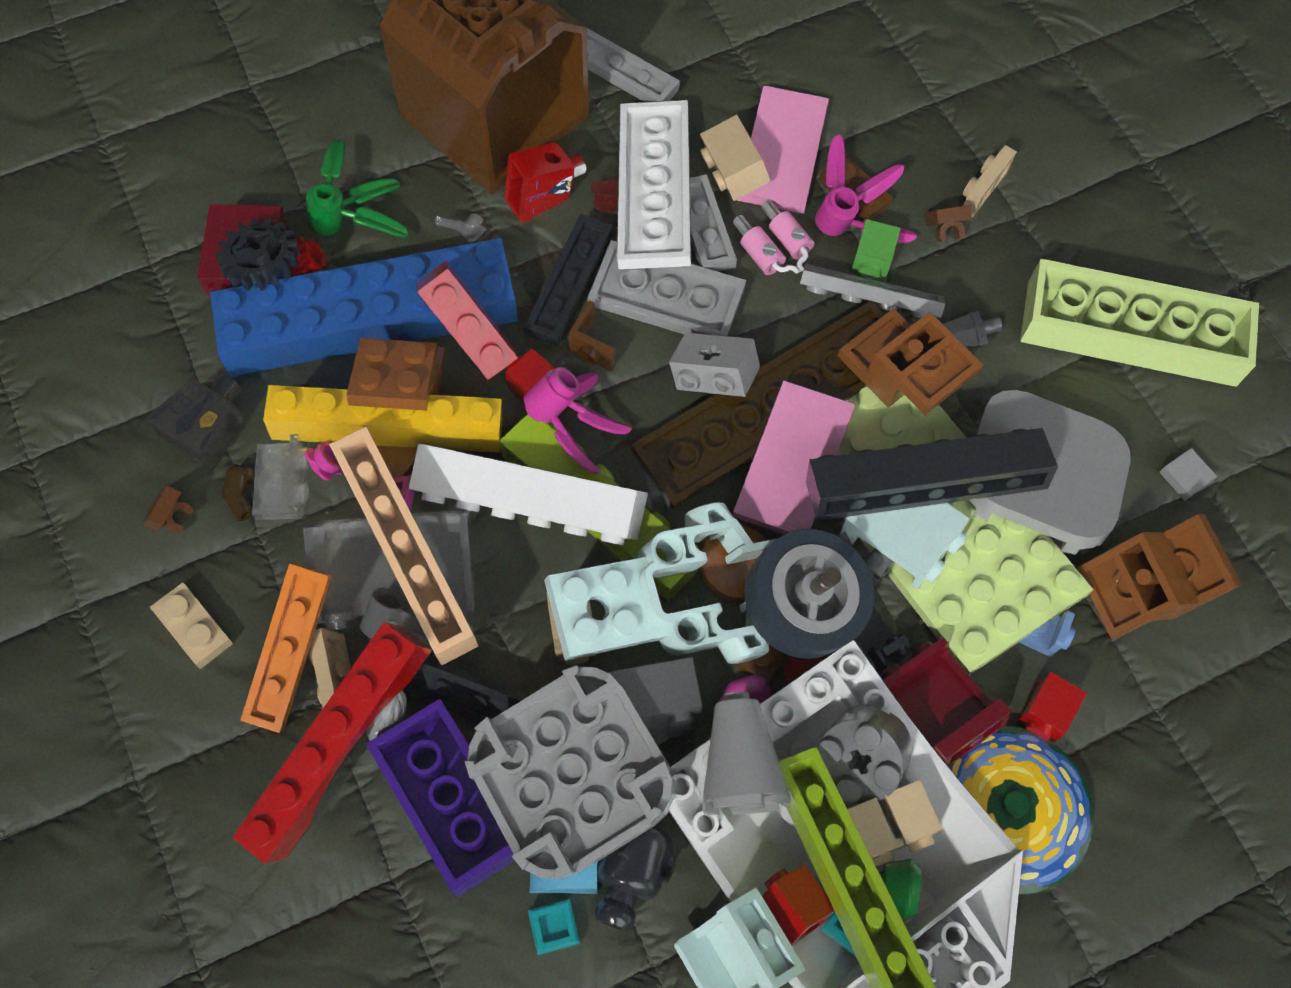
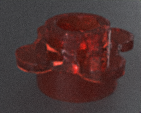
(605, 202)

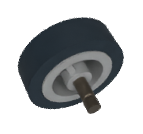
(809, 593)

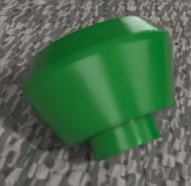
(904, 885)

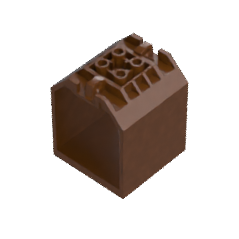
(487, 77)

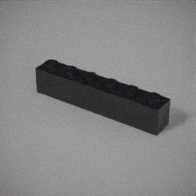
(930, 473)

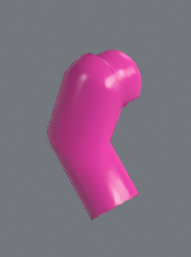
(753, 684)

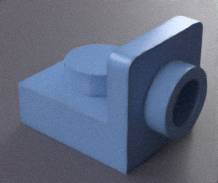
(1052, 635)

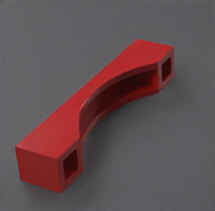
(296, 790)

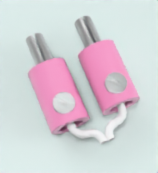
(764, 250)

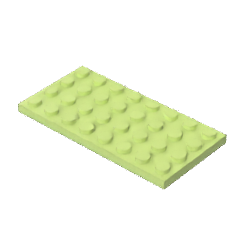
(1001, 577)

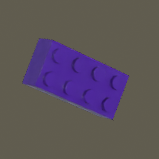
(430, 779)

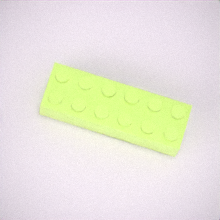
(1140, 322)

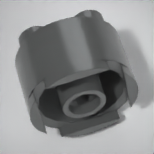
(849, 741)

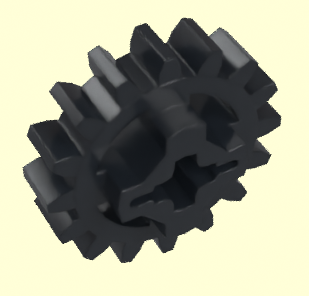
(258, 254)

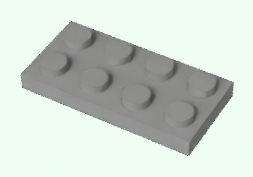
(669, 297)

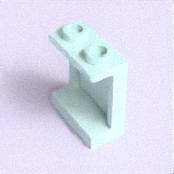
(912, 537)
(740, 948)

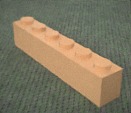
(404, 546)

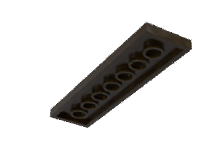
(727, 429)

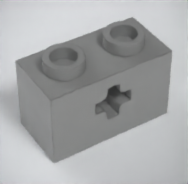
(715, 364)

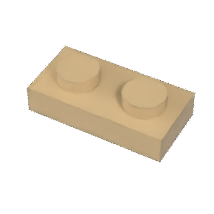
(992, 172)
(191, 625)
(330, 660)

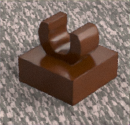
(949, 218)
(163, 509)

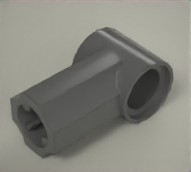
(390, 607)

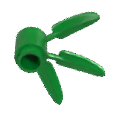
(327, 203)

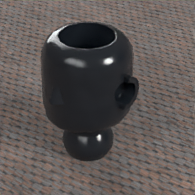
(633, 874)

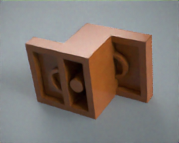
(910, 360)
(395, 374)
(1159, 576)

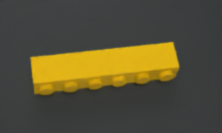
(326, 416)

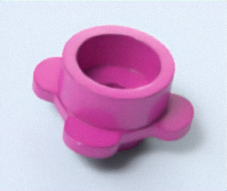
(323, 461)

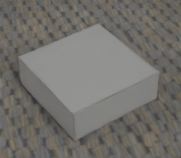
(1188, 474)

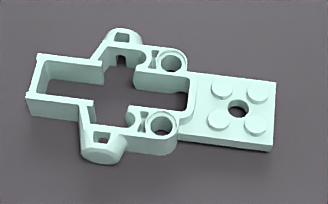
(632, 599)

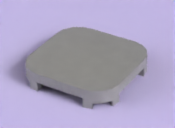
(1089, 478)
(570, 773)

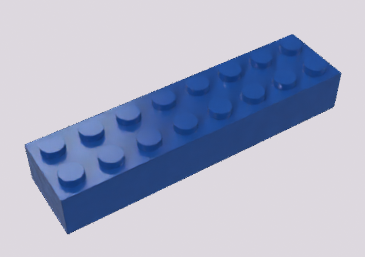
(332, 309)

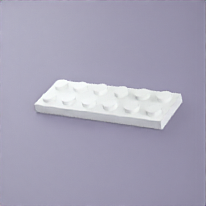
(654, 185)

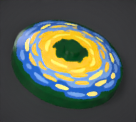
(1034, 799)

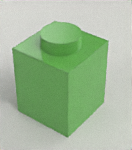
(875, 250)

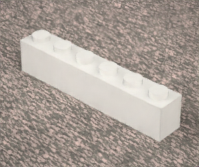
(528, 492)

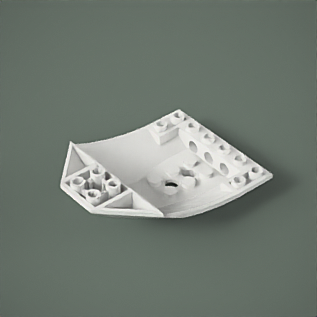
(966, 877)

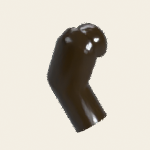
(233, 489)

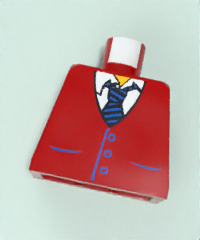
(540, 179)

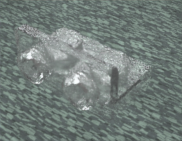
(280, 480)

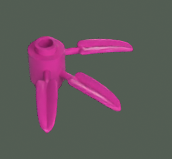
(842, 203)
(556, 393)

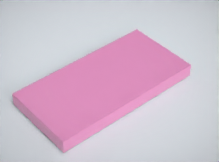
(788, 141)
(799, 429)

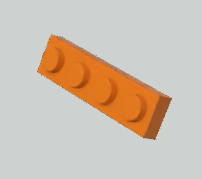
(286, 647)

